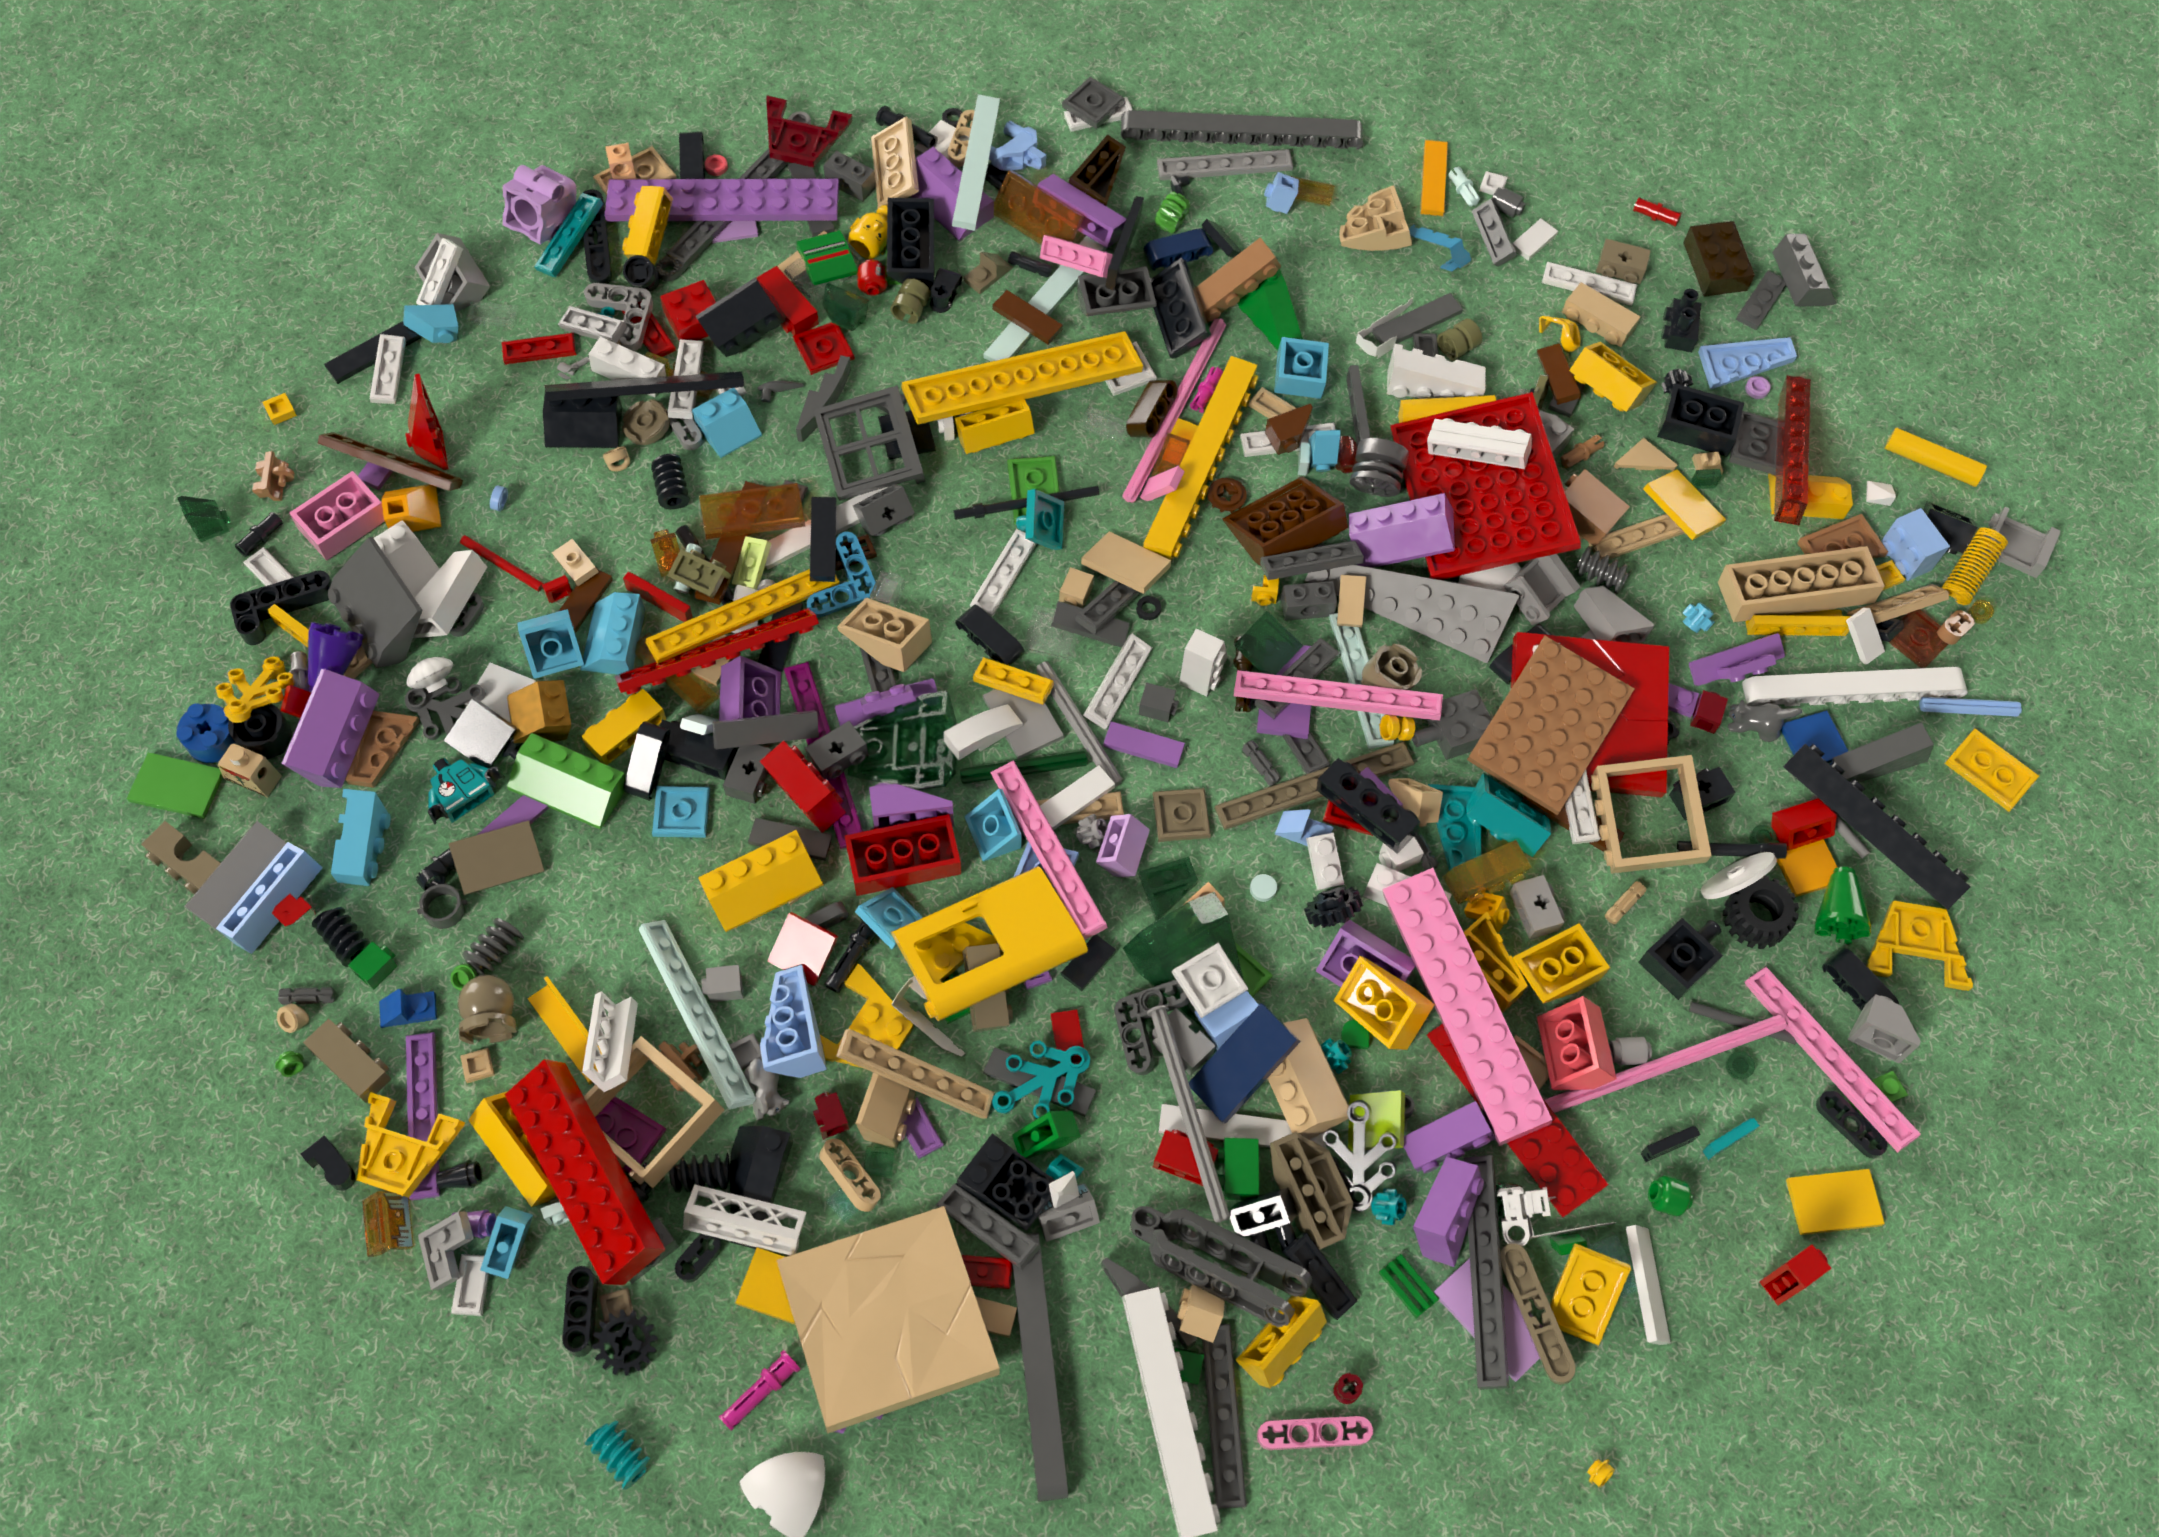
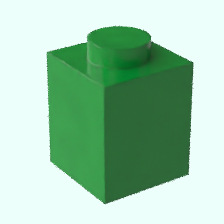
(373, 964)

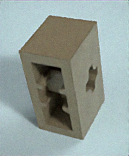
(1623, 261)

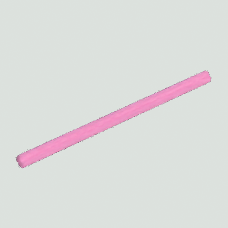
(1184, 391)
(1671, 1062)

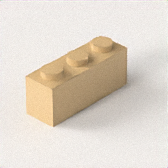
(1600, 314)

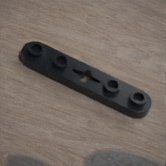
(597, 255)

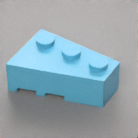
(361, 838)

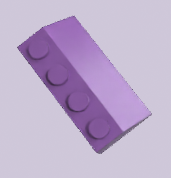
(941, 181)
(1404, 530)
(330, 729)

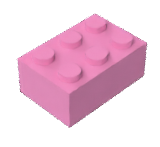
(338, 515)

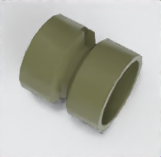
(910, 300)
(1460, 339)

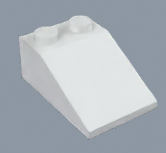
(407, 556)

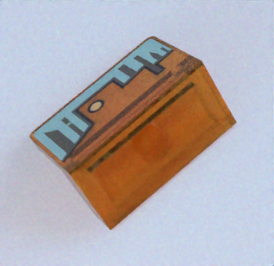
(387, 1223)

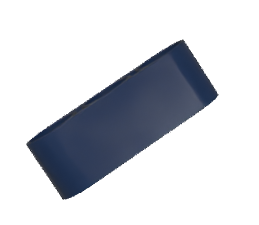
(1185, 245)

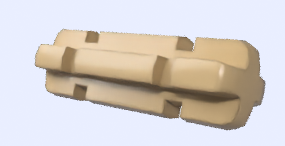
(1625, 902)

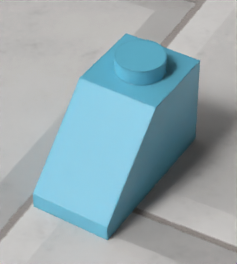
(432, 322)
(1324, 449)
(506, 1242)

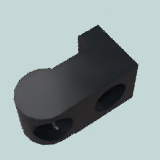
(337, 1170)

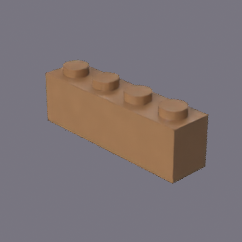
(1236, 279)

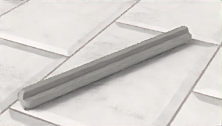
(1078, 723)

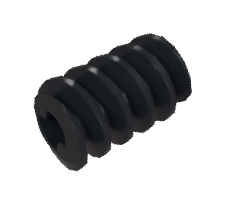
(670, 482)
(340, 934)
(700, 1173)

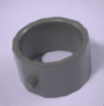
(435, 891)

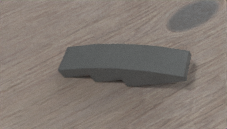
(829, 392)
(1128, 1283)

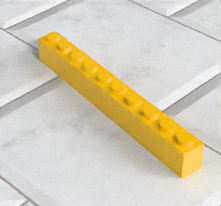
(1201, 457)

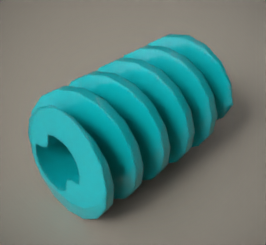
(618, 1454)

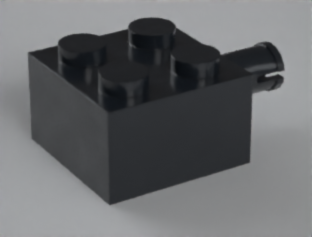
(1682, 956)

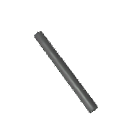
(1735, 1020)

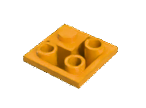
(414, 505)

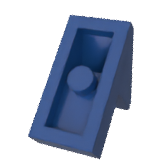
(407, 1009)

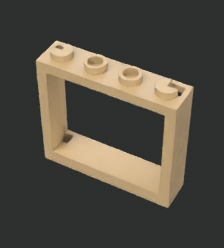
(1693, 807)
(684, 1139)

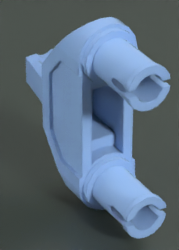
(1019, 151)

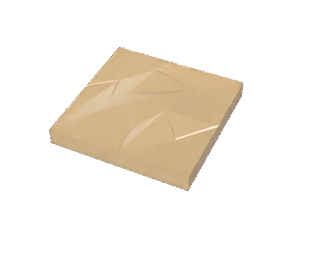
(887, 1319)

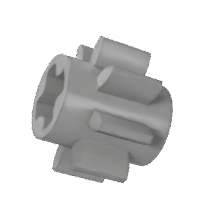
(1091, 831)

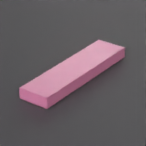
(1075, 256)

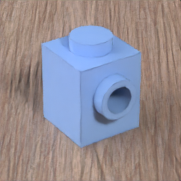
(1281, 193)

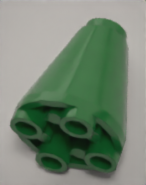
(1843, 908)

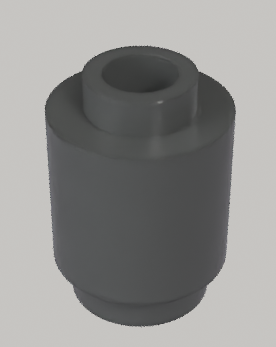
(1509, 202)

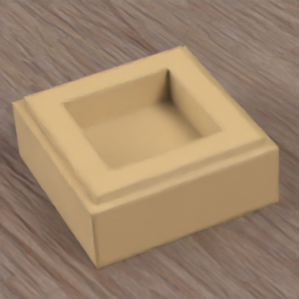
(477, 1065)

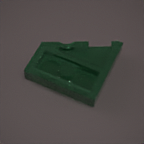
(1167, 884)

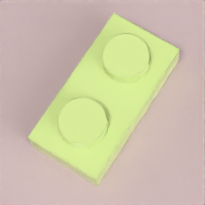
(751, 562)

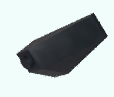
(758, 1165)

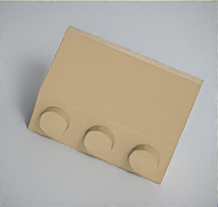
(885, 1111)

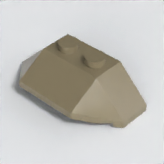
(1314, 1186)

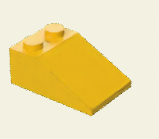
(1562, 964)
(1383, 1004)

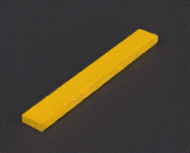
(734, 615)

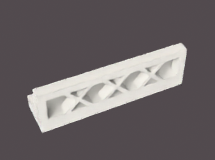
(614, 1046)
(742, 1226)

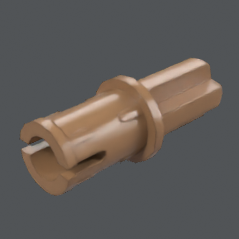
(1581, 451)

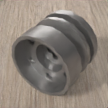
(1379, 467)

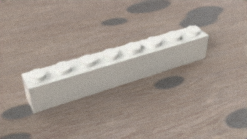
(1169, 1413)

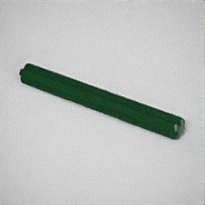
(1027, 766)

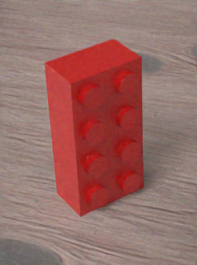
(903, 854)

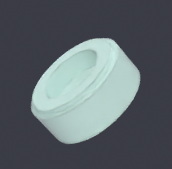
(1263, 887)

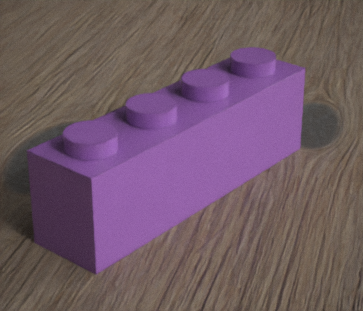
(1099, 221)

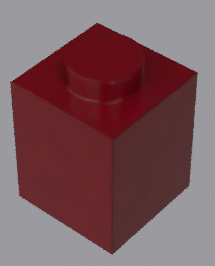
(1708, 711)

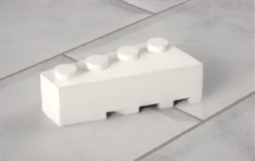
(1432, 377)

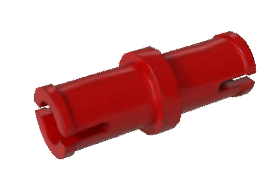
(1657, 212)

